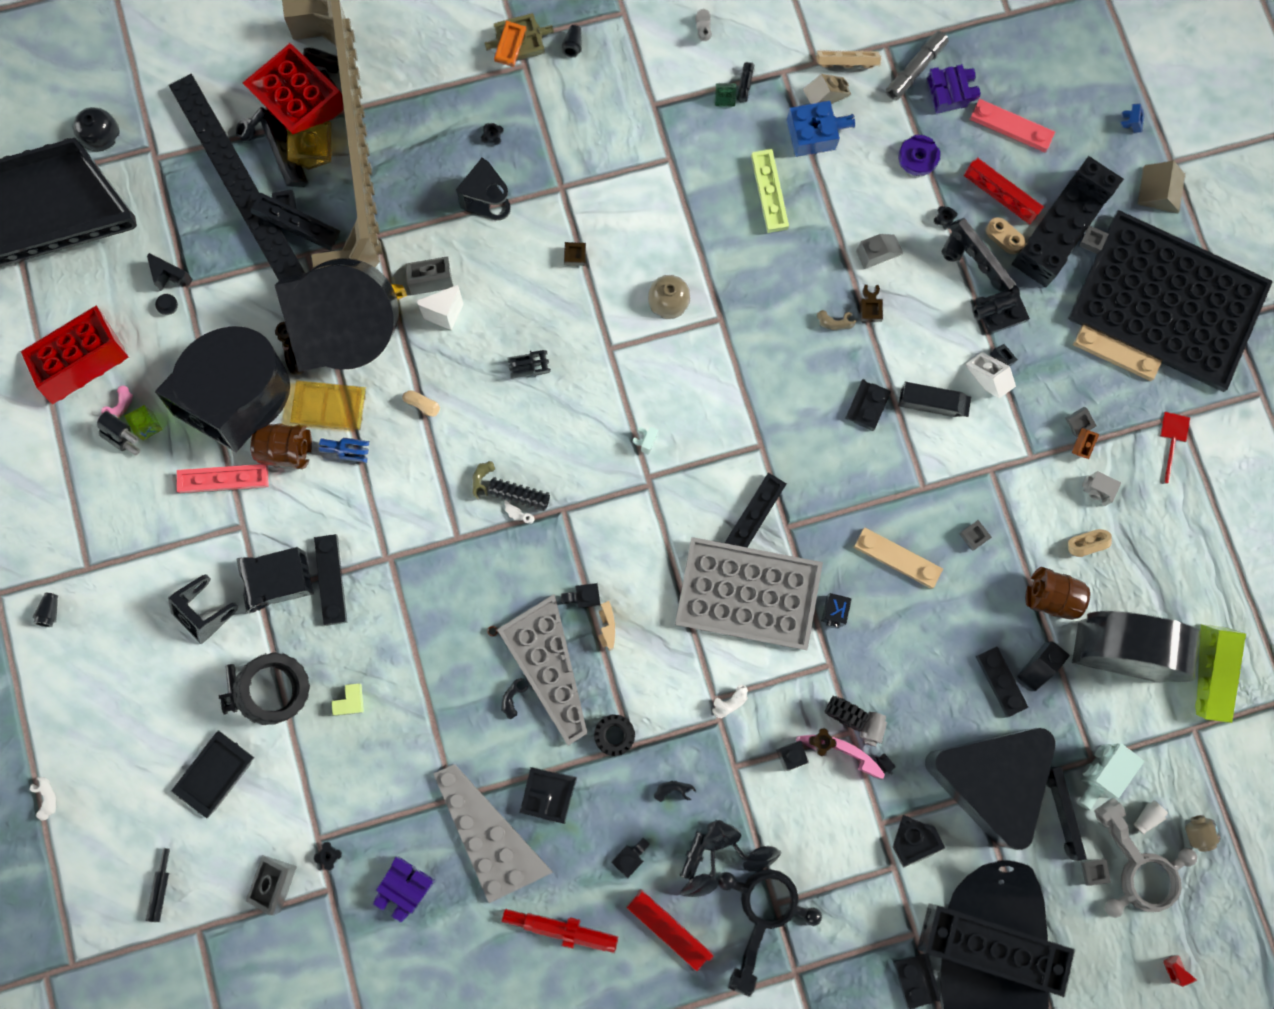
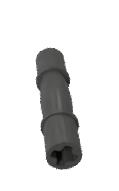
(917, 65)

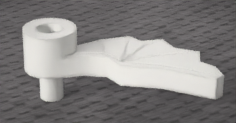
(516, 513)

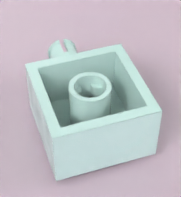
(1108, 773)

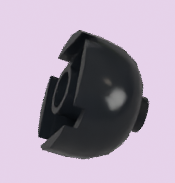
(95, 129)

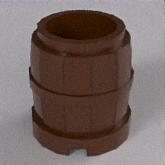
(282, 445)
(1057, 594)

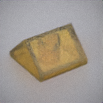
(311, 146)

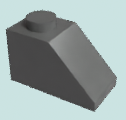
(878, 249)

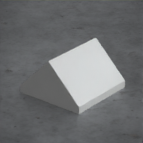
(442, 307)

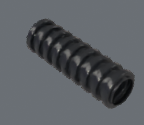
(518, 493)

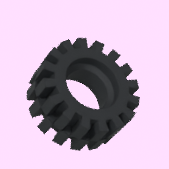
(846, 713)
(600, 735)

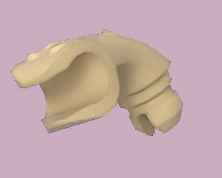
(426, 405)

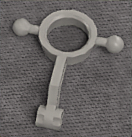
(1111, 815)

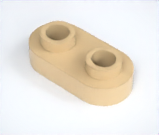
(1004, 236)
(1089, 542)

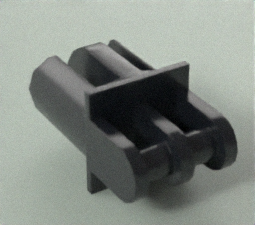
(524, 365)

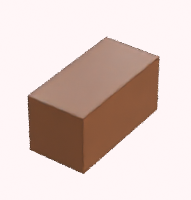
(1085, 443)

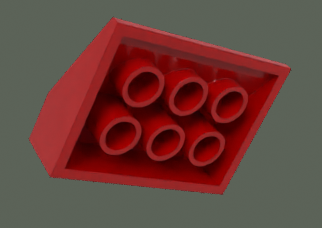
(295, 91)
(73, 355)

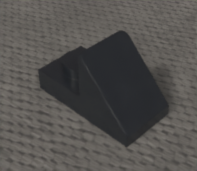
(164, 271)

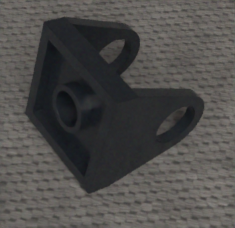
(481, 191)
(180, 609)

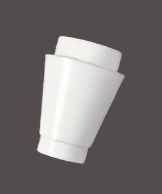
(1150, 817)

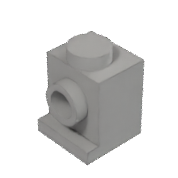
(1101, 487)

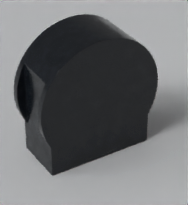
(338, 314)
(227, 385)
(1137, 646)

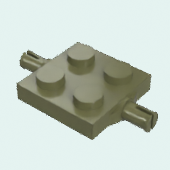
(532, 42)

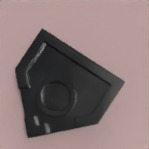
(916, 841)

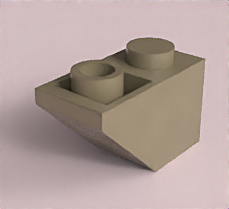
(827, 89)

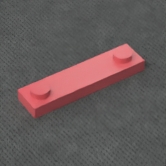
(1012, 125)
(222, 478)

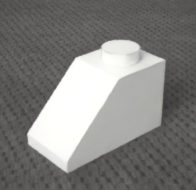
(992, 374)

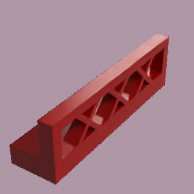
(1003, 190)
(669, 930)

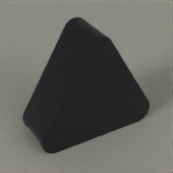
(998, 782)

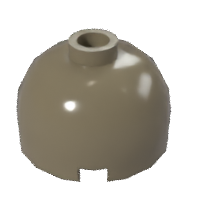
(669, 296)

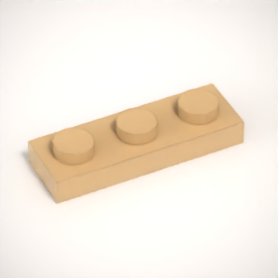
(848, 58)

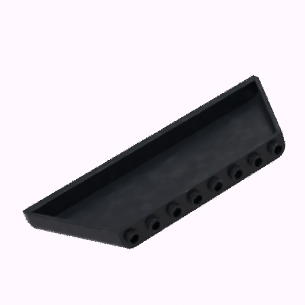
(56, 201)

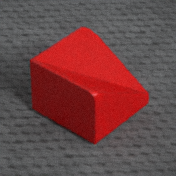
(1177, 972)

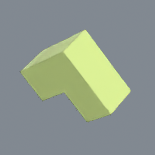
(353, 702)

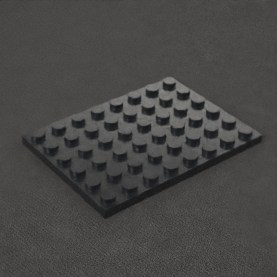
(1171, 300)

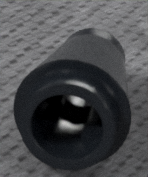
(572, 42)
(46, 611)

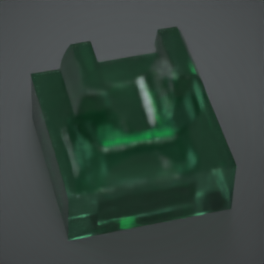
(725, 94)

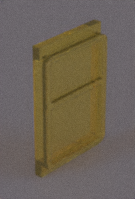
(328, 405)

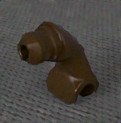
(290, 357)

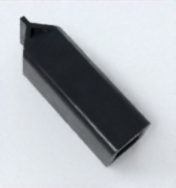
(934, 400)

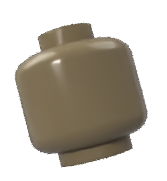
(1202, 833)

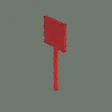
(1175, 428)

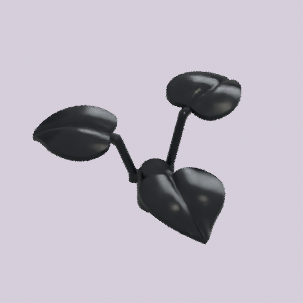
(719, 837)

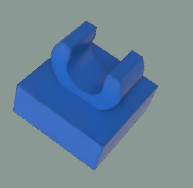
(1136, 118)

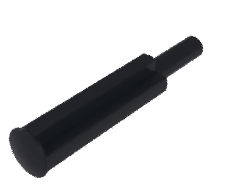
(158, 889)

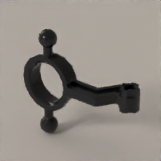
(742, 979)

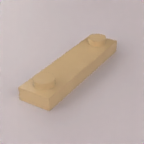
(1117, 353)
(898, 558)

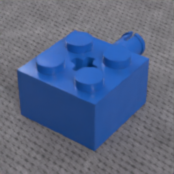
(816, 128)

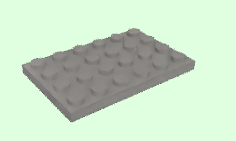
(749, 593)

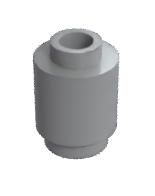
(874, 729)

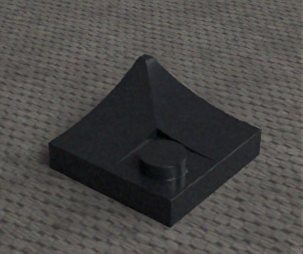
(548, 795)

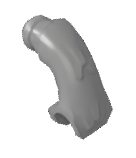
(703, 24)

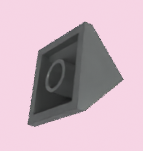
(429, 275)
(271, 885)

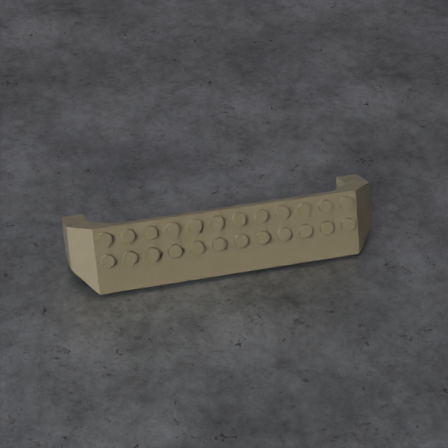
(328, 20)

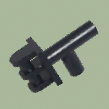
(228, 698)

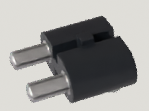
(117, 433)

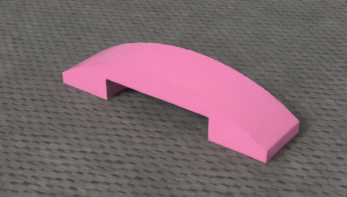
(866, 765)

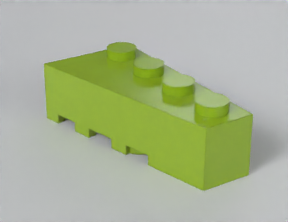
(1218, 672)

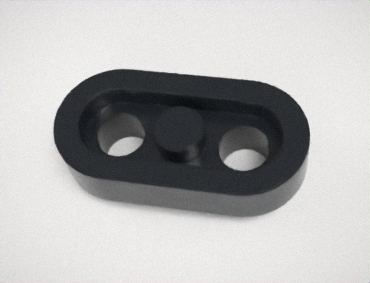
(322, 58)

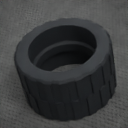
(298, 679)

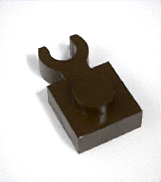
(871, 308)

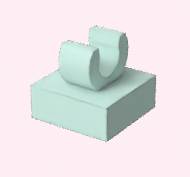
(648, 440)

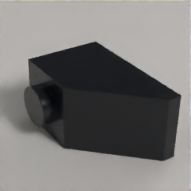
(1043, 665)

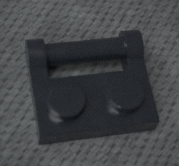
(1008, 317)

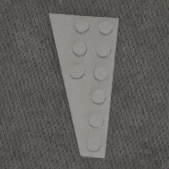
(543, 656)
(493, 845)

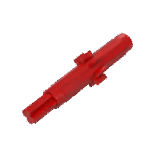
(567, 931)

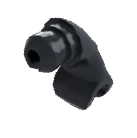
(507, 703)
(667, 788)

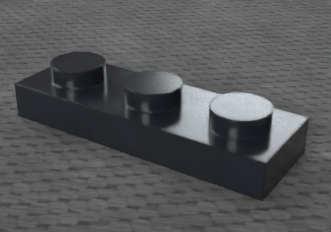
(1002, 682)

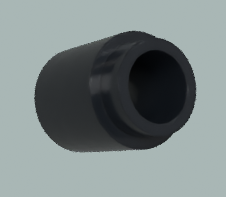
(953, 249)

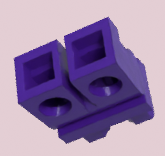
(951, 88)
(400, 890)

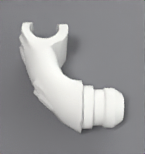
(723, 708)
(49, 804)

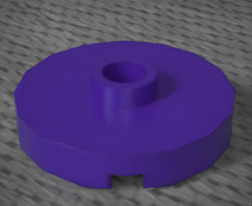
(921, 146)

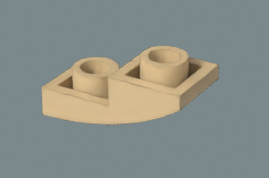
(608, 633)

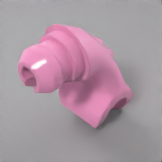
(124, 399)

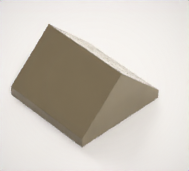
(1162, 186)

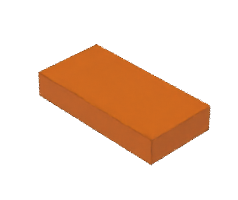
(510, 44)

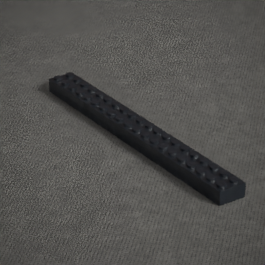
(234, 175)

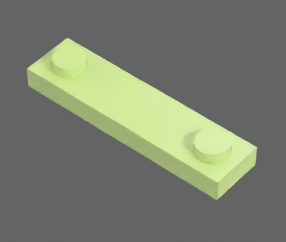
(769, 191)

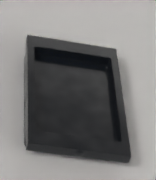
(213, 774)

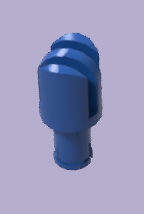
(343, 447)

